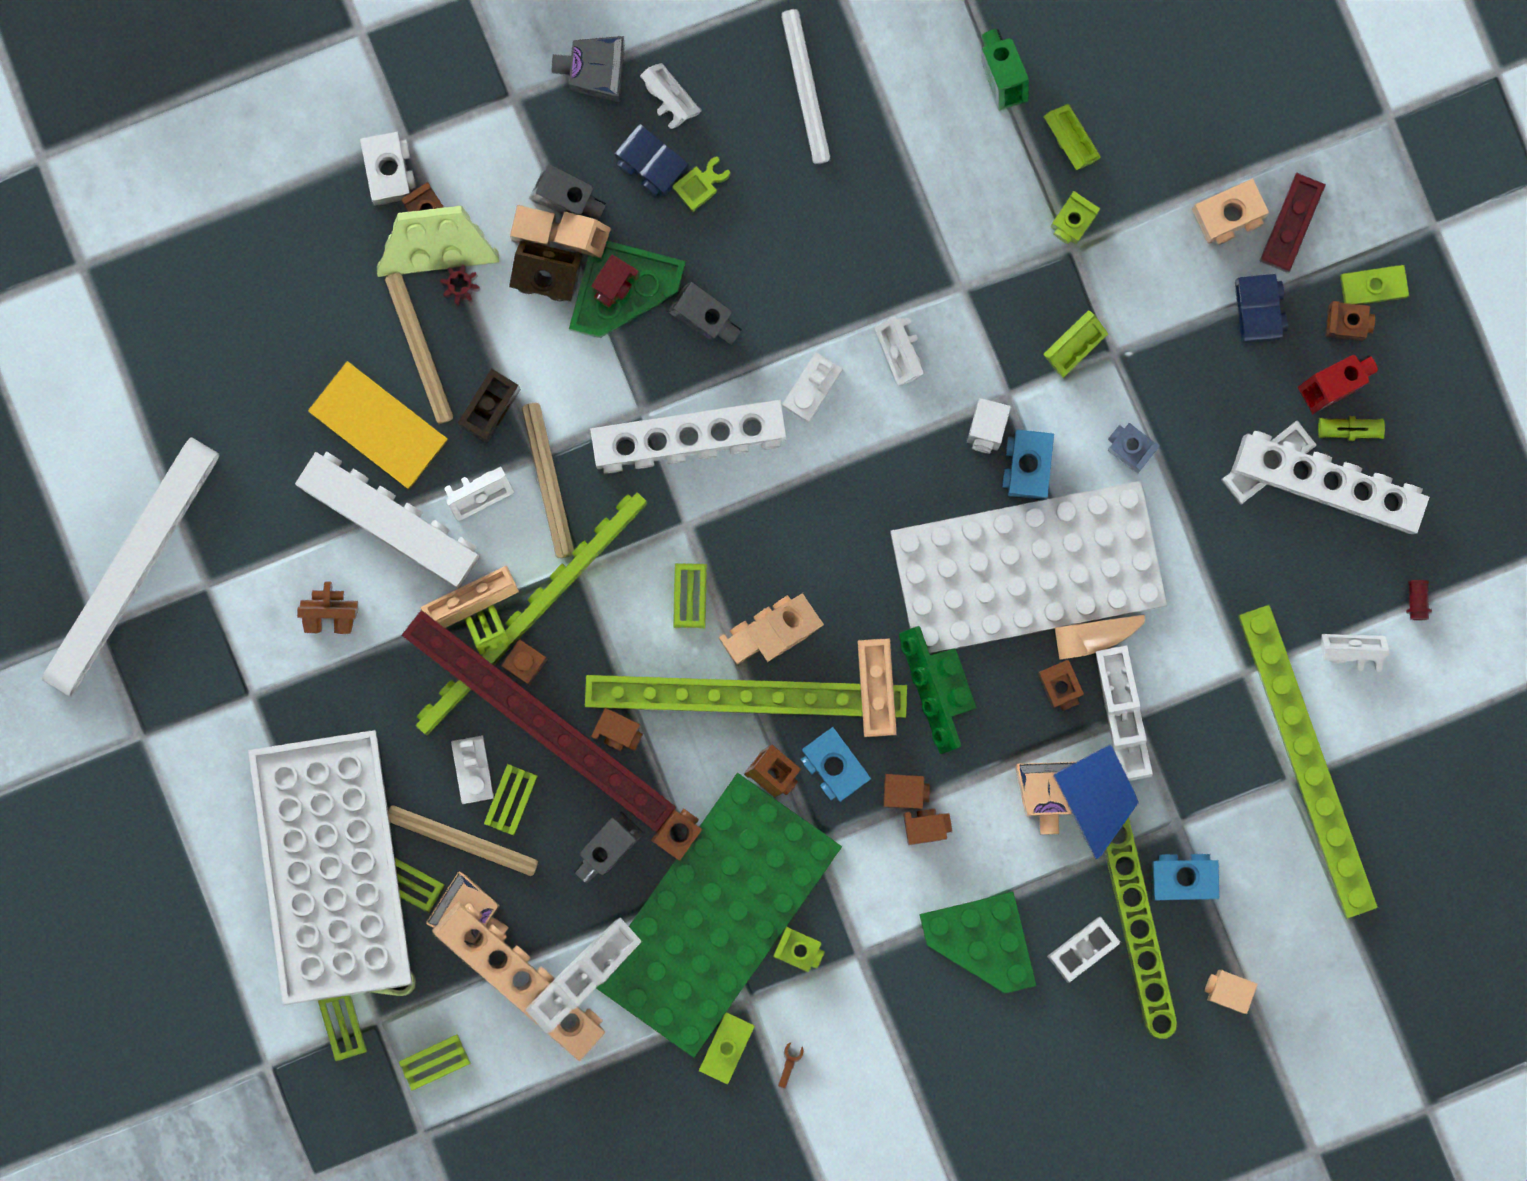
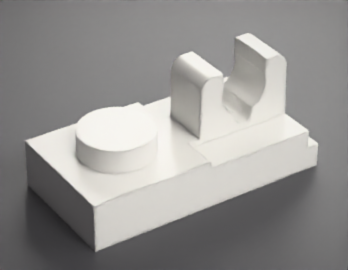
(665, 87)
(899, 350)
(812, 387)
(479, 494)
(1355, 648)
(472, 770)

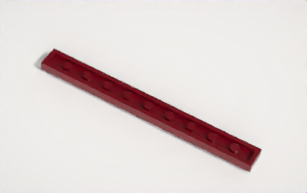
(538, 720)

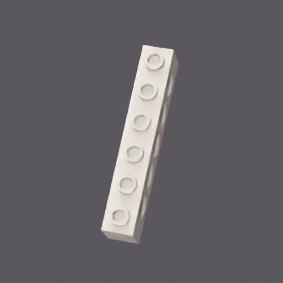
(767, 414)
(1251, 465)

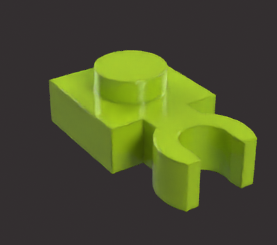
(697, 187)

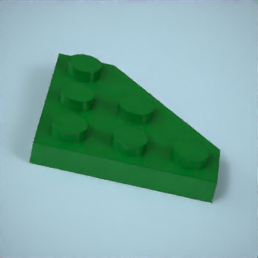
(657, 282)
(984, 940)

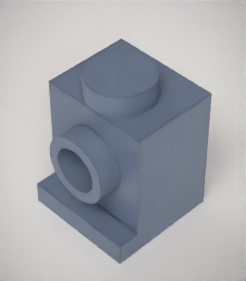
(1132, 458)

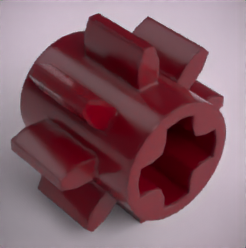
(455, 278)

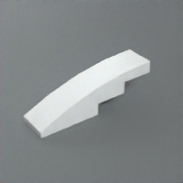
(1123, 711)
(583, 975)

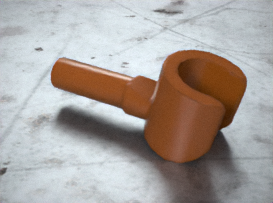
(789, 1065)

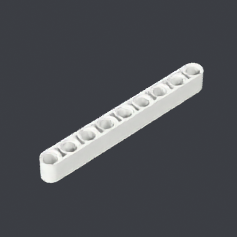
(130, 567)

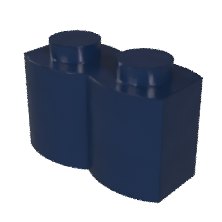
(651, 161)
(1260, 308)

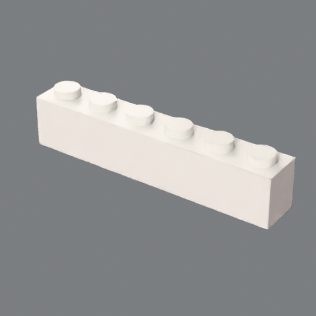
(387, 520)

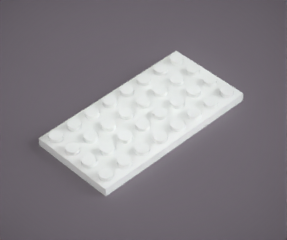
(1029, 567)
(330, 867)

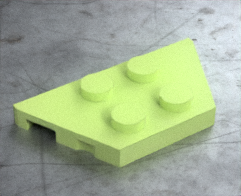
(434, 242)

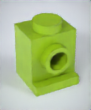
(1070, 232)
(786, 947)

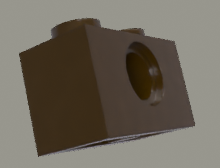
(560, 263)
(489, 406)

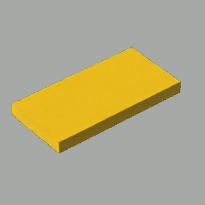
(378, 425)

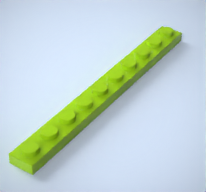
(539, 602)
(731, 696)
(1307, 761)

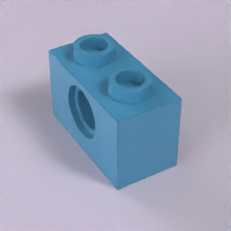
(1034, 445)
(830, 746)
(1204, 883)

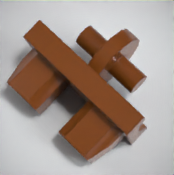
(325, 606)

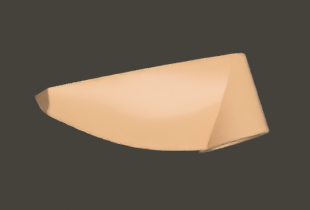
(1095, 636)

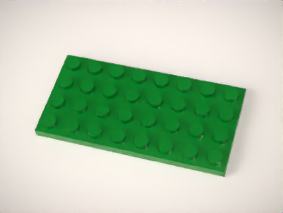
(718, 914)

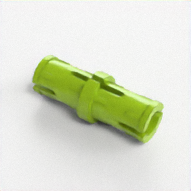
(1373, 428)

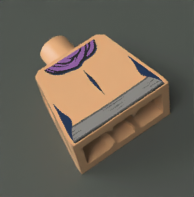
(1042, 794)
(466, 891)

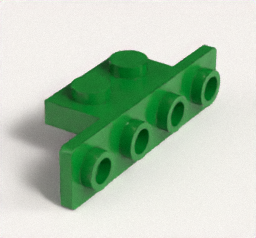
(940, 687)

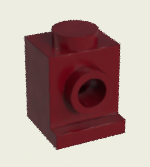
(613, 281)

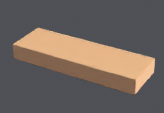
(472, 597)
(876, 687)

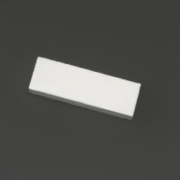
(1244, 487)

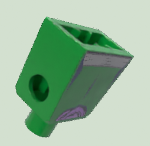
(1004, 70)

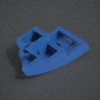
(1098, 797)

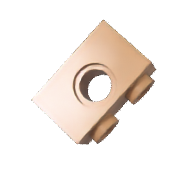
(1244, 198)
(784, 626)

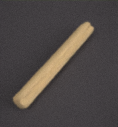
(419, 348)
(547, 480)
(462, 840)

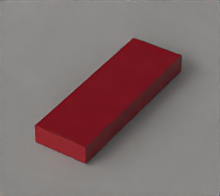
(1292, 222)

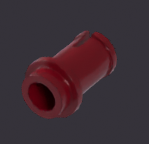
(1418, 600)

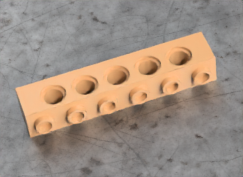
(451, 932)

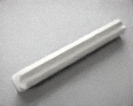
(805, 86)

